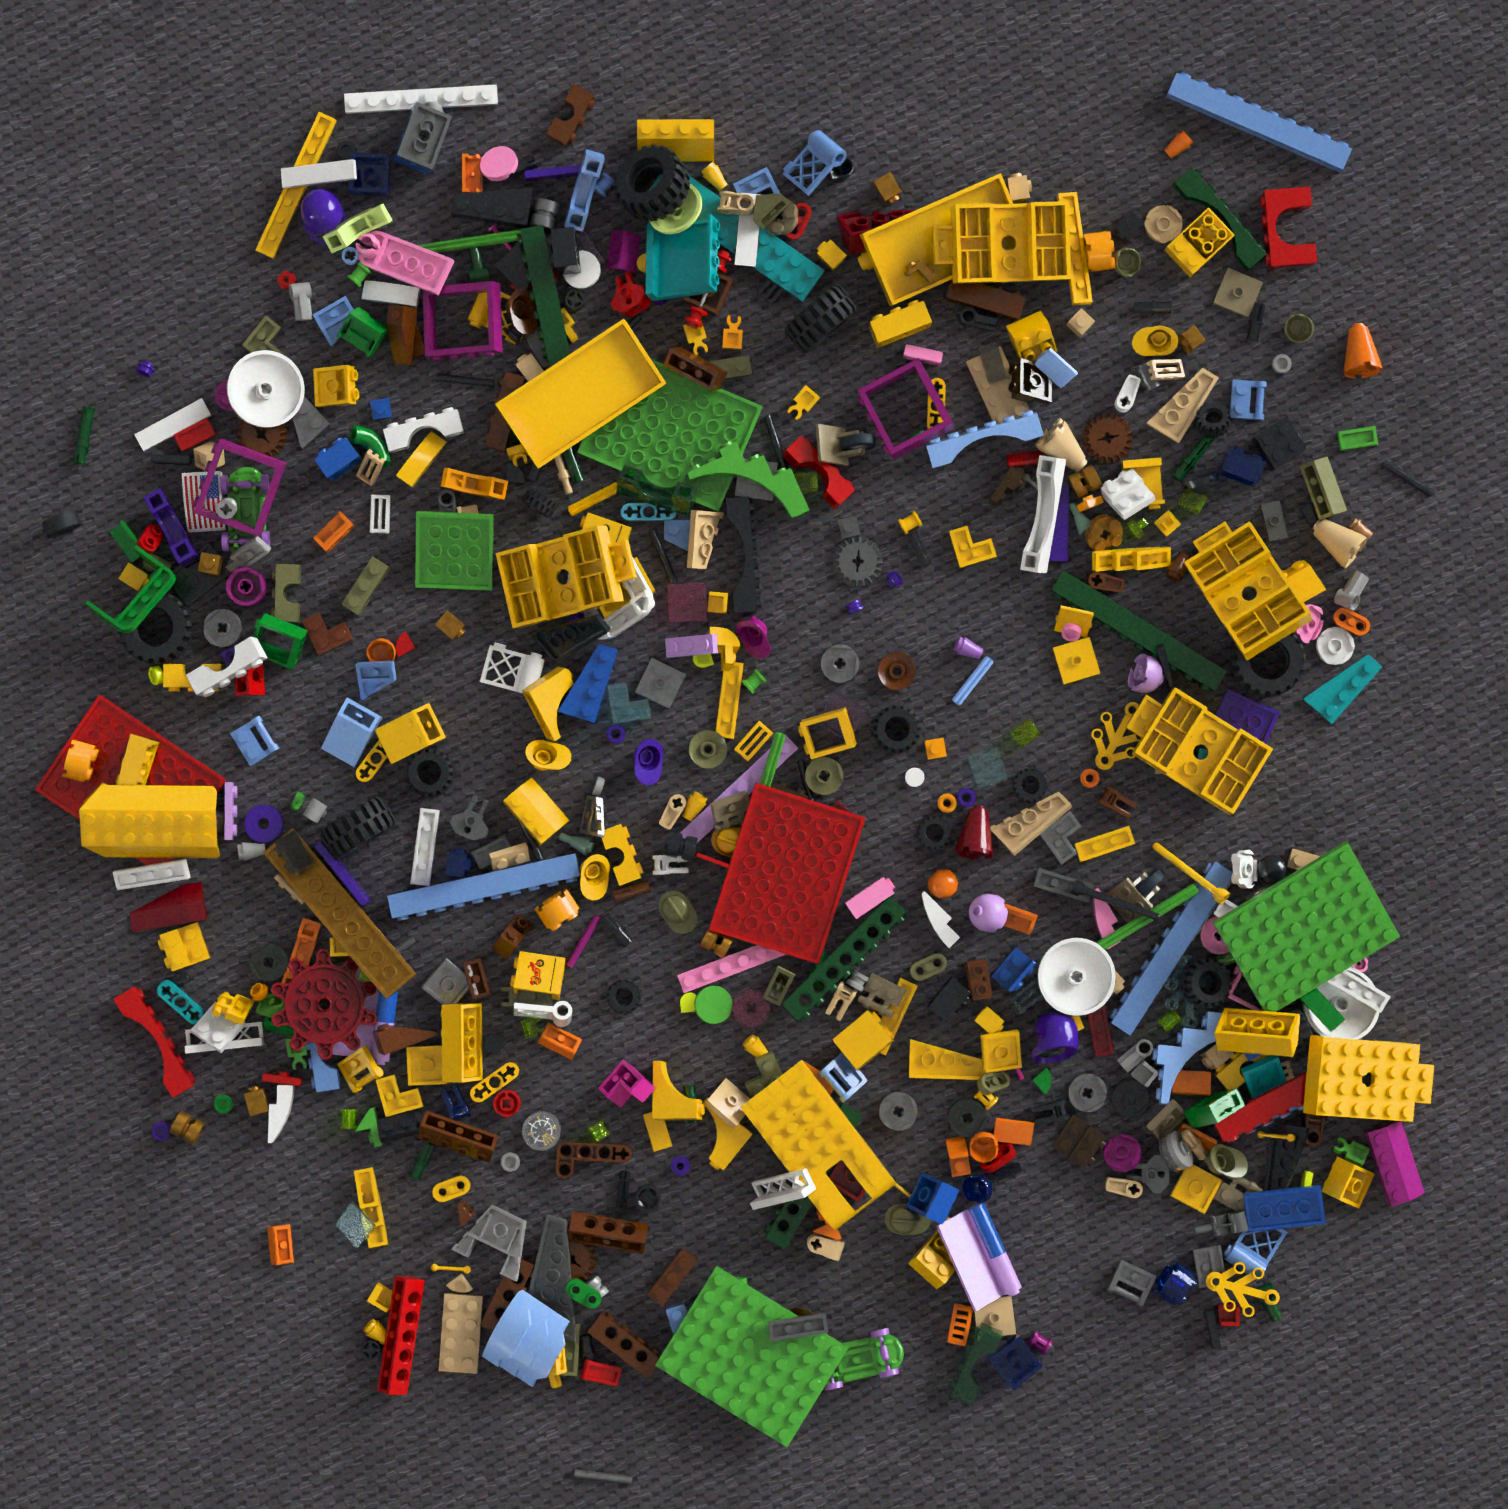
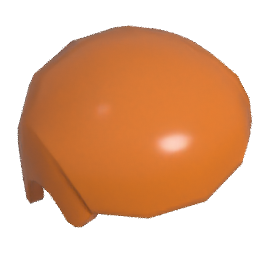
(381, 650)
(942, 884)
(983, 1147)

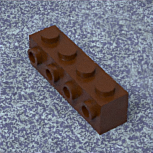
(500, 431)
(457, 1136)

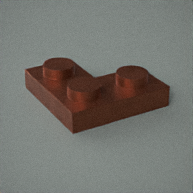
(323, 638)

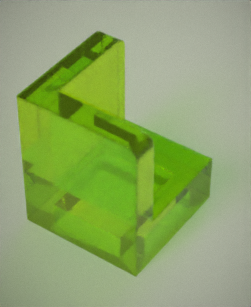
(807, 482)
(1192, 502)
(1024, 733)

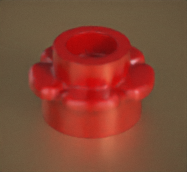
(286, 275)

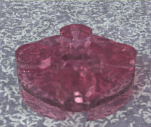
(750, 1019)

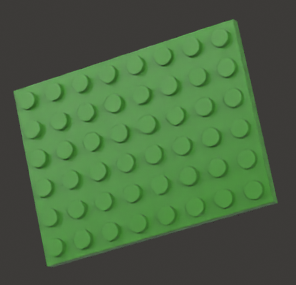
(674, 431)
(1306, 928)
(729, 1357)

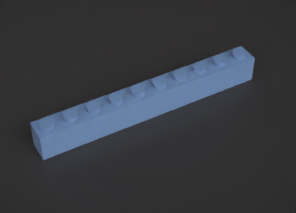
(1258, 122)
(483, 886)
(1169, 951)

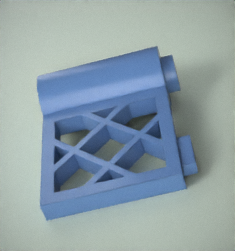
(822, 148)
(1251, 1259)

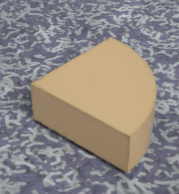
(459, 1284)

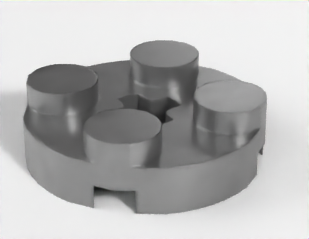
(211, 628)
(846, 672)
(1090, 1082)
(903, 1101)

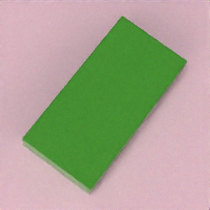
(1357, 438)

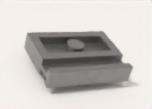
(1208, 1260)

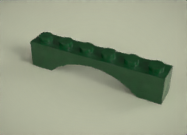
(1193, 188)

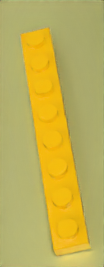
(291, 197)

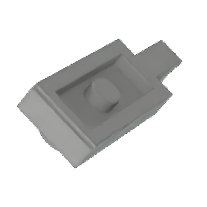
(248, 554)

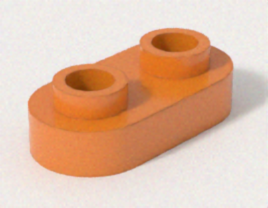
(1350, 621)

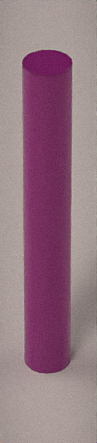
(583, 941)

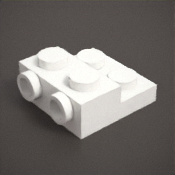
(1127, 493)

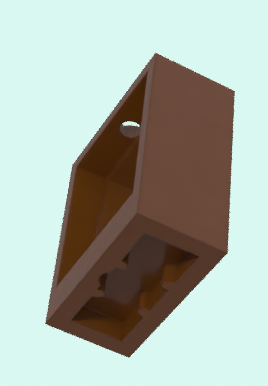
(975, 971)

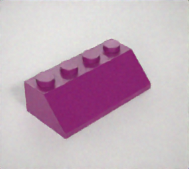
(1394, 1163)

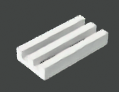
(380, 509)

